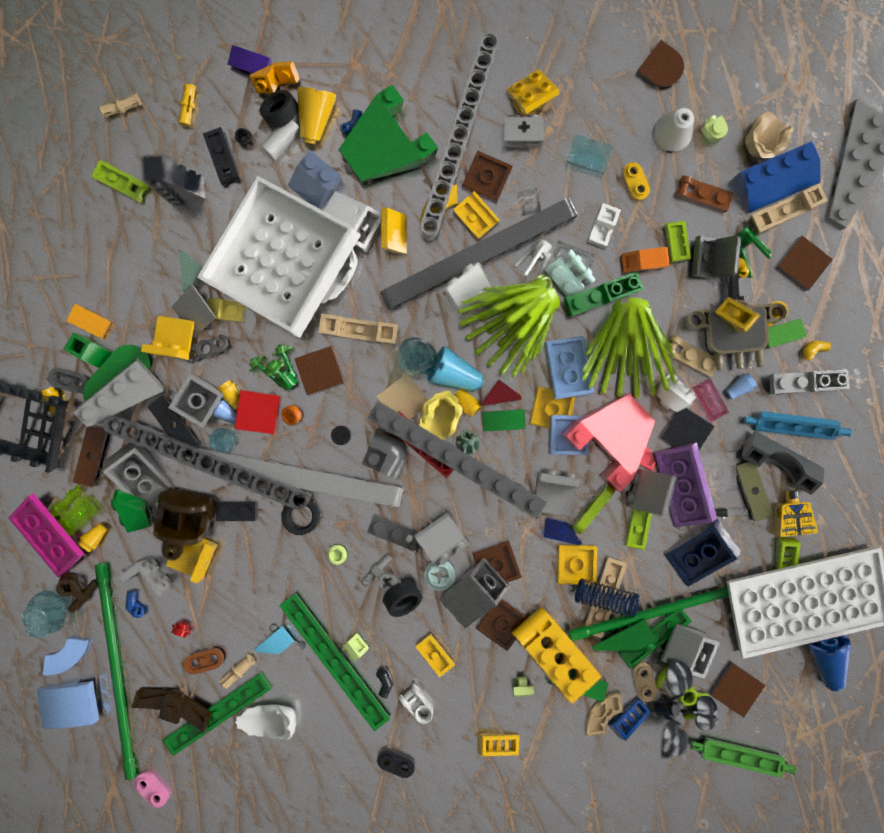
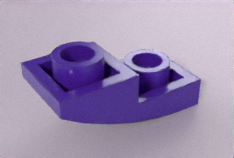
(247, 60)

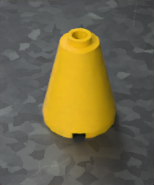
(314, 112)

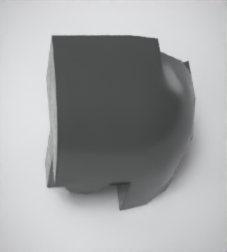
(386, 454)

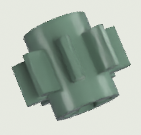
(468, 442)

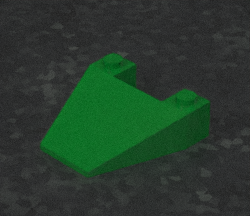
(378, 143)

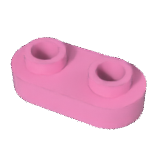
(152, 788)

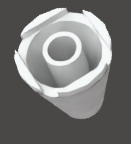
(674, 130)

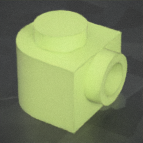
(714, 129)

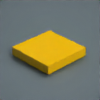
(393, 231)
(546, 405)
(576, 563)

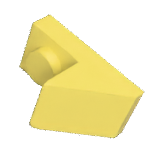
(226, 309)

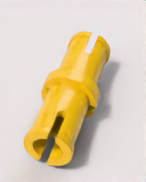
(186, 104)

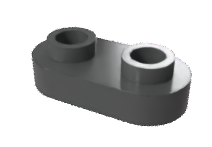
(69, 380)

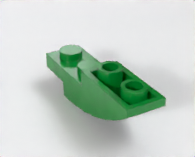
(603, 294)

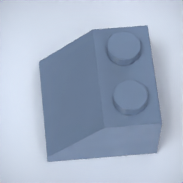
(314, 180)

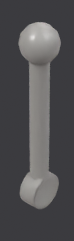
(300, 645)

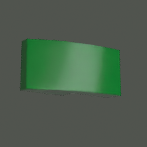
(504, 420)

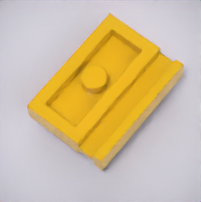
(476, 215)

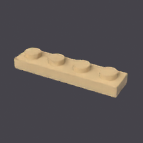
(611, 576)

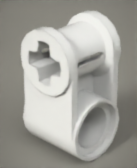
(414, 701)

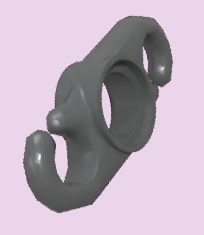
(214, 349)

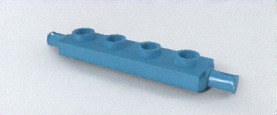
(797, 425)

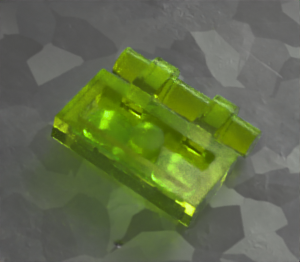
(78, 515)

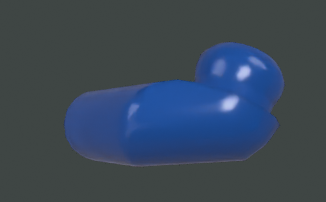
(132, 605)

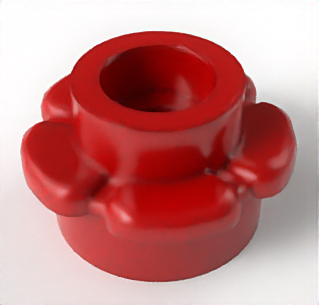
(180, 629)

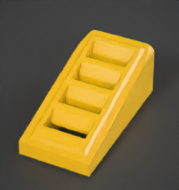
(489, 751)

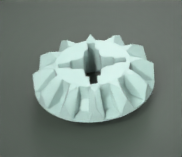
(445, 582)

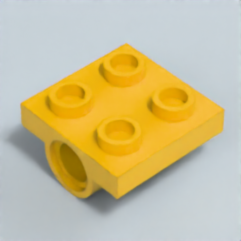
(532, 92)

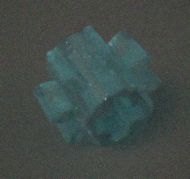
(221, 440)

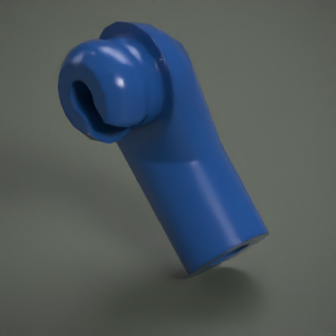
(346, 127)

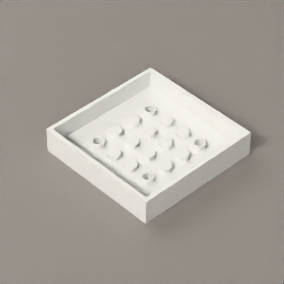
(279, 256)

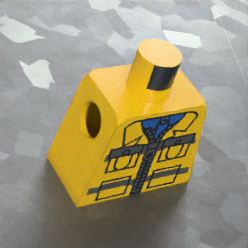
(794, 517)

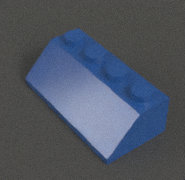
(779, 177)

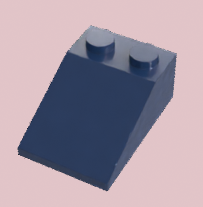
(703, 553)

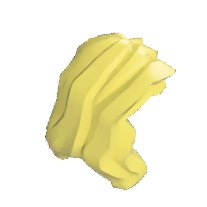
(441, 414)

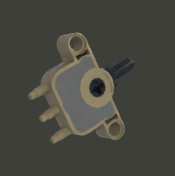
(725, 340)

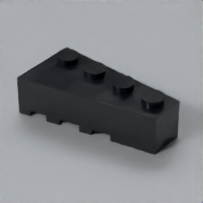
(171, 179)

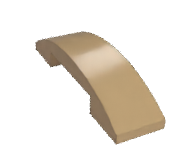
(789, 208)
(358, 329)

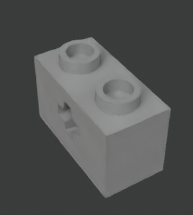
(513, 133)

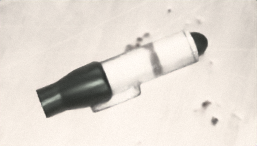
(726, 513)

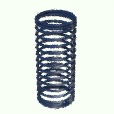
(582, 589)

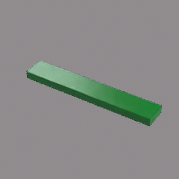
(220, 711)

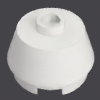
(677, 397)

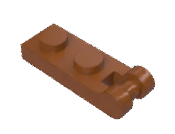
(705, 194)

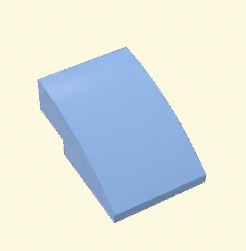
(68, 705)

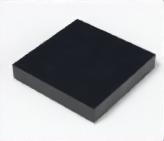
(686, 429)

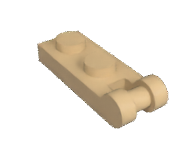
(692, 356)

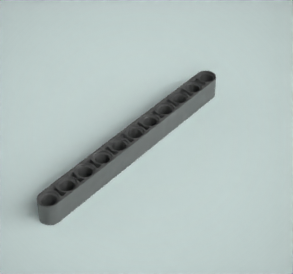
(478, 253)
(196, 461)

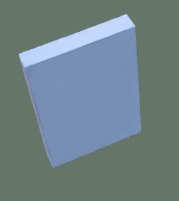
(566, 364)

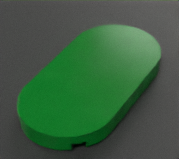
(113, 365)

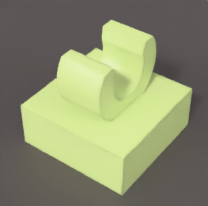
(355, 647)
(522, 689)

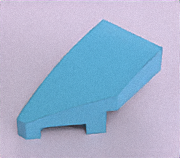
(276, 642)

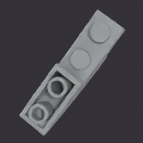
(809, 381)

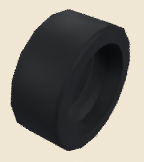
(288, 108)
(300, 531)
(402, 598)

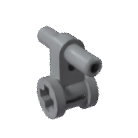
(376, 571)

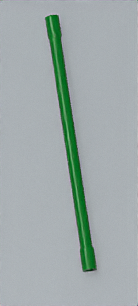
(586, 631)
(128, 760)

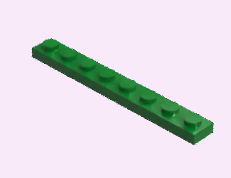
(334, 661)

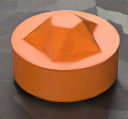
(291, 415)

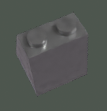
(474, 593)

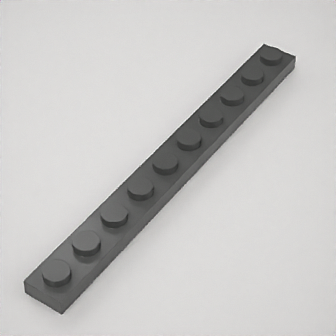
(456, 459)

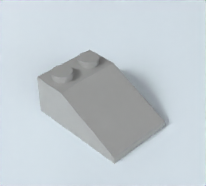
(136, 473)
(651, 492)

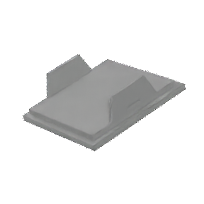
(193, 308)

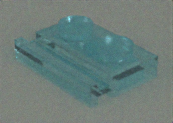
(589, 154)

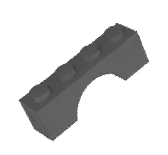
(803, 472)

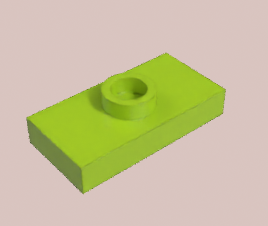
(677, 241)

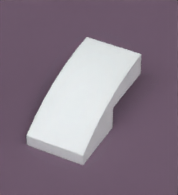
(604, 226)

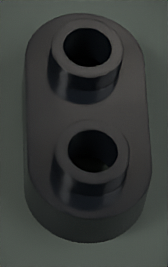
(397, 760)

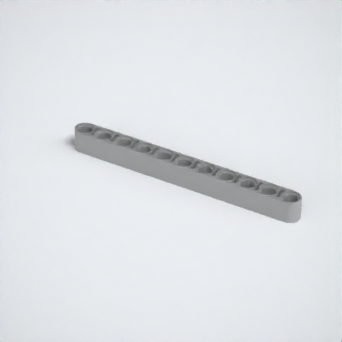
(459, 127)
(316, 480)

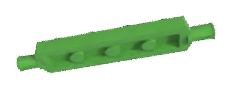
(743, 757)

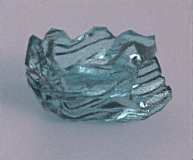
(45, 613)

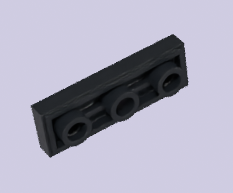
(166, 416)

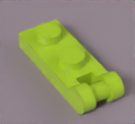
(119, 180)

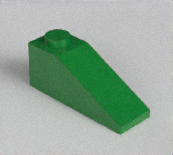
(633, 639)

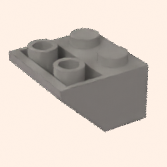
(692, 648)

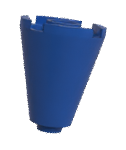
(832, 660)

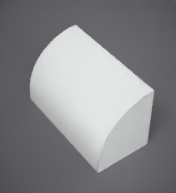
(280, 139)

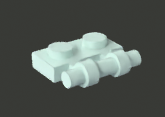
(564, 276)

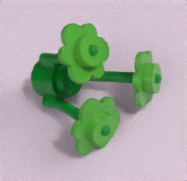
(284, 378)

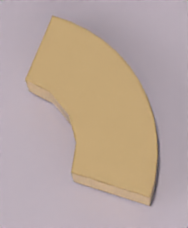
(602, 713)

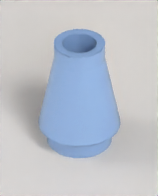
(742, 385)
(225, 412)

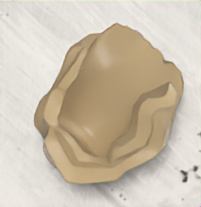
(768, 136)

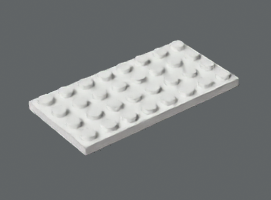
(808, 602)

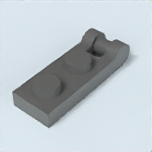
(393, 532)

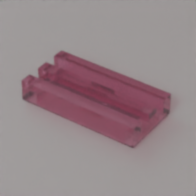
(724, 410)

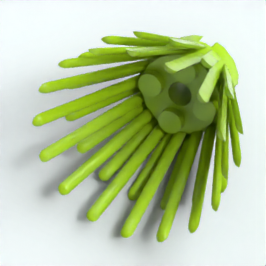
(530, 306)
(630, 326)

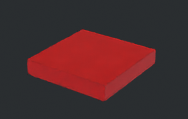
(256, 412)

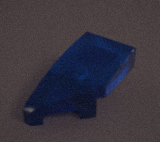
(561, 531)

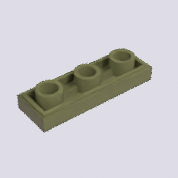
(758, 501)

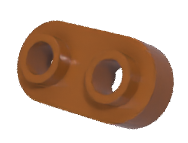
(204, 660)

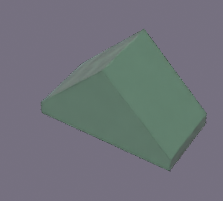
(189, 271)

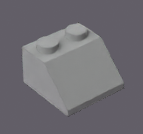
(196, 400)
(442, 540)

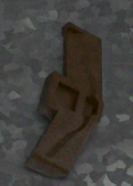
(172, 706)

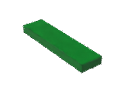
(661, 630)

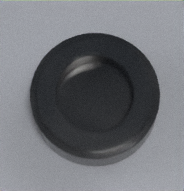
(340, 435)

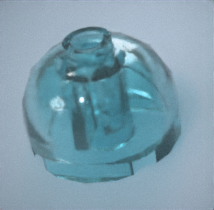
(416, 357)

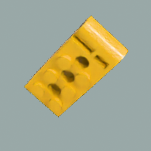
(529, 637)

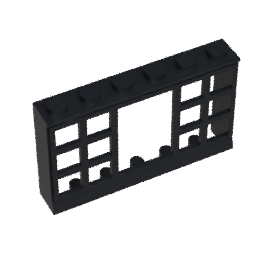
(37, 456)

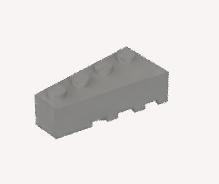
(124, 390)

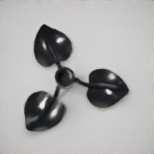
(674, 738)

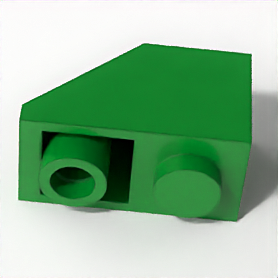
(87, 350)
(132, 511)

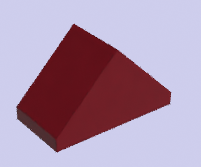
(500, 394)

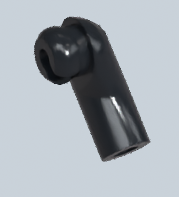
(386, 681)

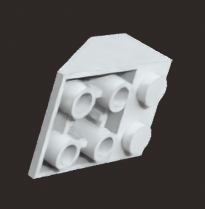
(358, 215)
(467, 286)

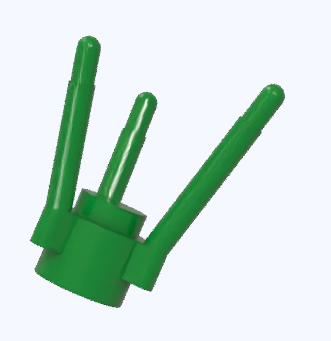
(747, 238)

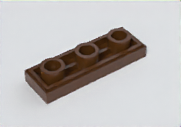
(86, 467)

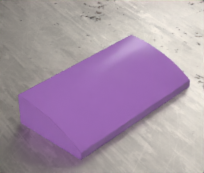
(691, 495)

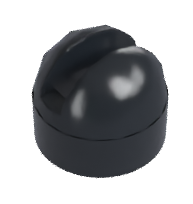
(241, 133)

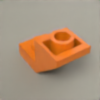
(645, 259)

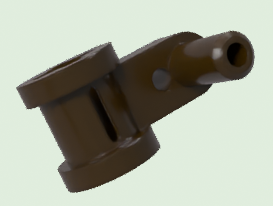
(75, 590)

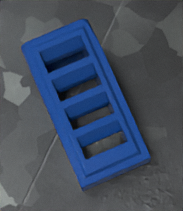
(634, 724)

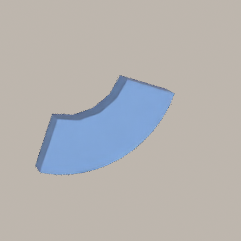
(66, 658)

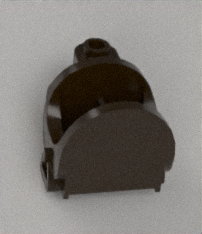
(182, 520)

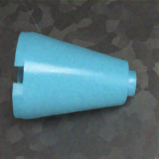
(454, 372)

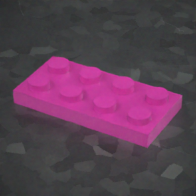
(46, 535)

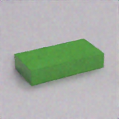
(786, 333)

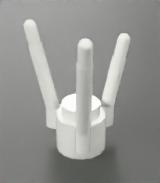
(540, 251)

